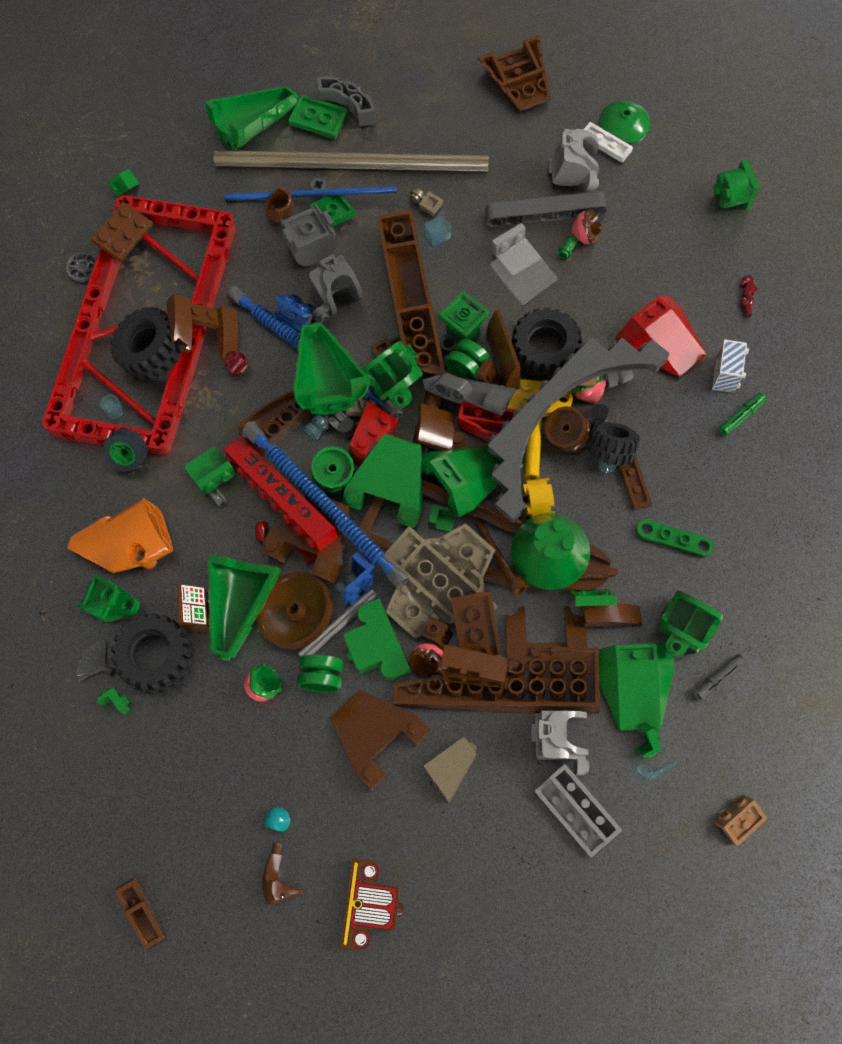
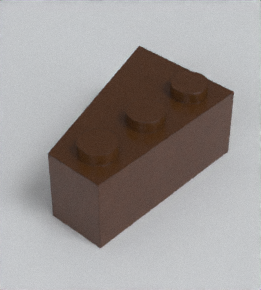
(473, 667)

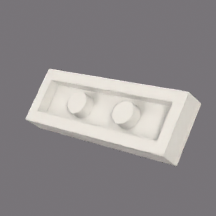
(609, 143)

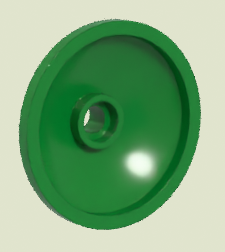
(625, 121)

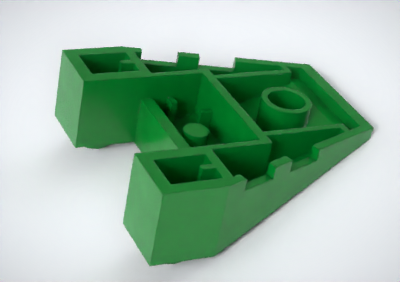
(391, 473)

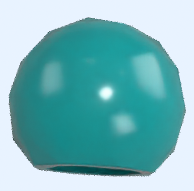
(277, 819)

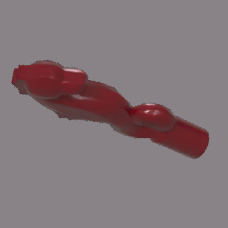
(748, 301)

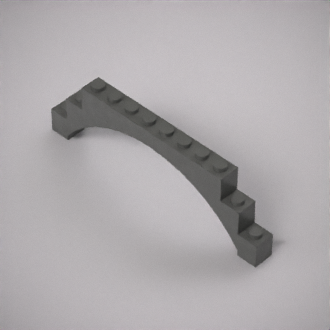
(588, 363)

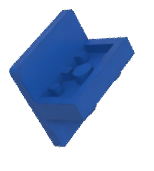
(294, 311)

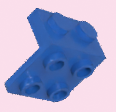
(364, 571)

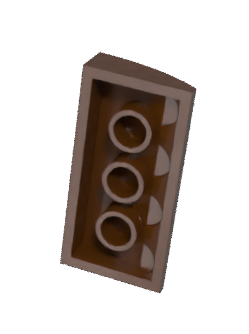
(503, 351)

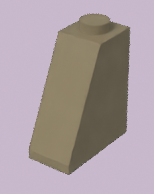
(451, 766)

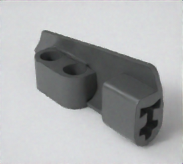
(481, 394)

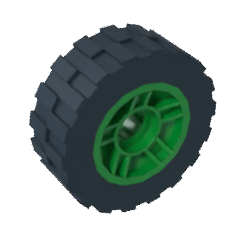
(126, 459)

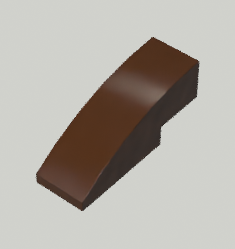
(611, 616)
(139, 912)

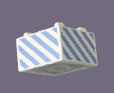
(729, 366)

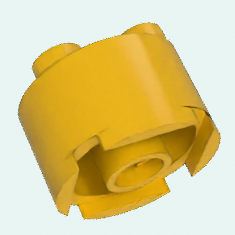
(538, 497)

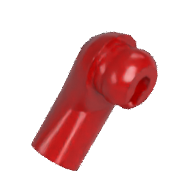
(260, 531)

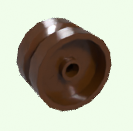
(568, 429)

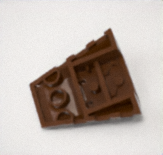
(520, 74)

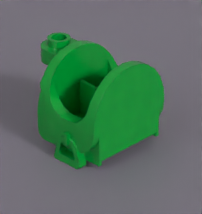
(393, 373)
(688, 623)

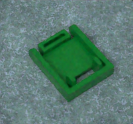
(592, 598)

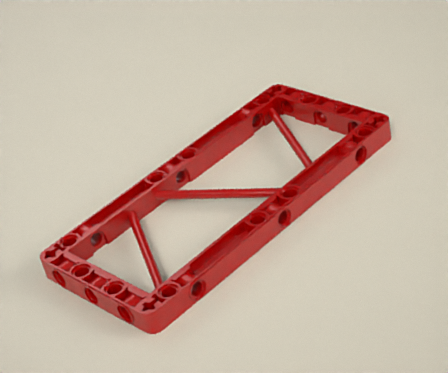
(81, 340)

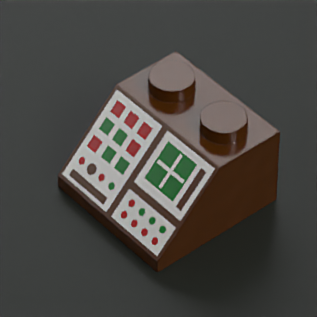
(193, 608)

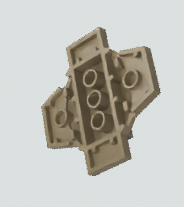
(437, 572)

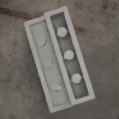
(578, 810)

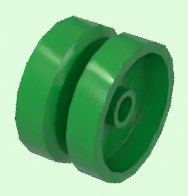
(466, 359)
(329, 459)
(320, 673)

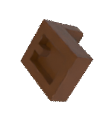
(437, 632)

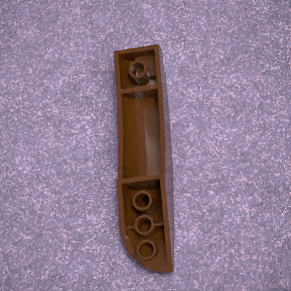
(410, 289)

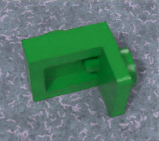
(118, 699)
(651, 744)

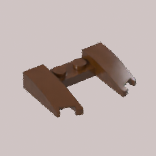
(183, 313)
(516, 634)

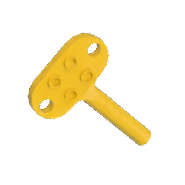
(532, 450)

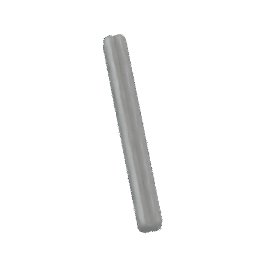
(341, 621)

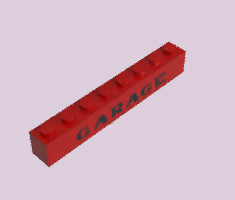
(280, 494)

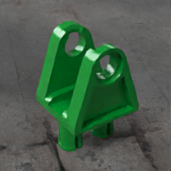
(107, 600)

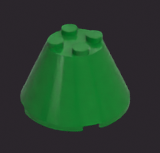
(550, 551)

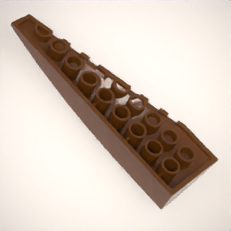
(534, 683)

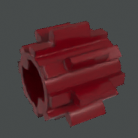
(236, 362)

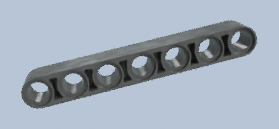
(544, 209)

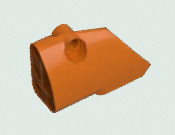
(125, 540)

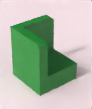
(123, 182)
(441, 518)

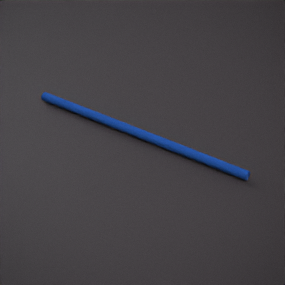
(315, 193)

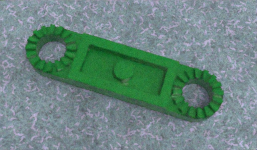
(674, 538)

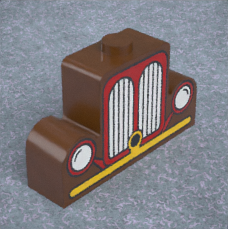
(368, 906)

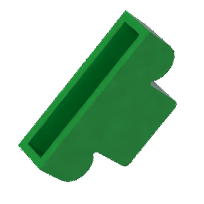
(376, 644)

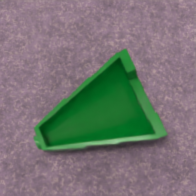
(248, 114)
(326, 373)
(235, 601)

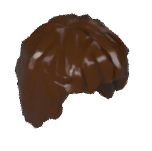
(279, 205)

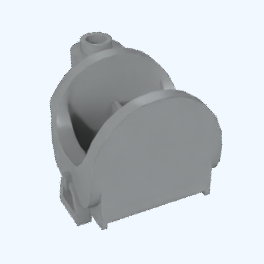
(573, 160)
(551, 739)

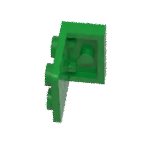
(210, 470)

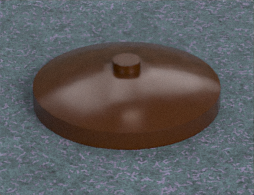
(296, 611)

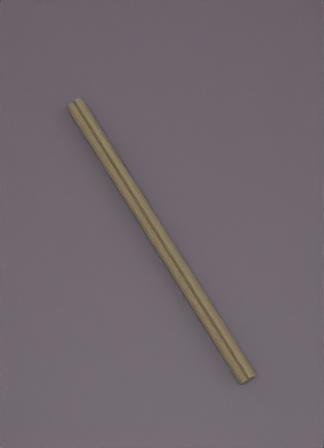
(339, 160)

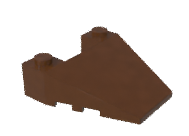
(329, 560)
(368, 727)

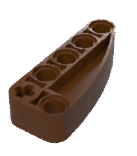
(272, 417)

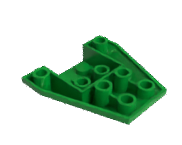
(463, 474)
(636, 683)

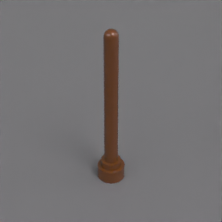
(516, 584)

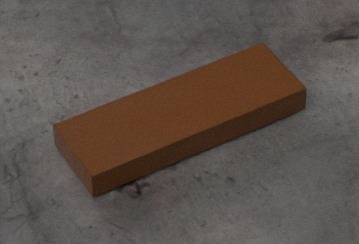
(635, 485)

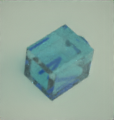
(437, 230)

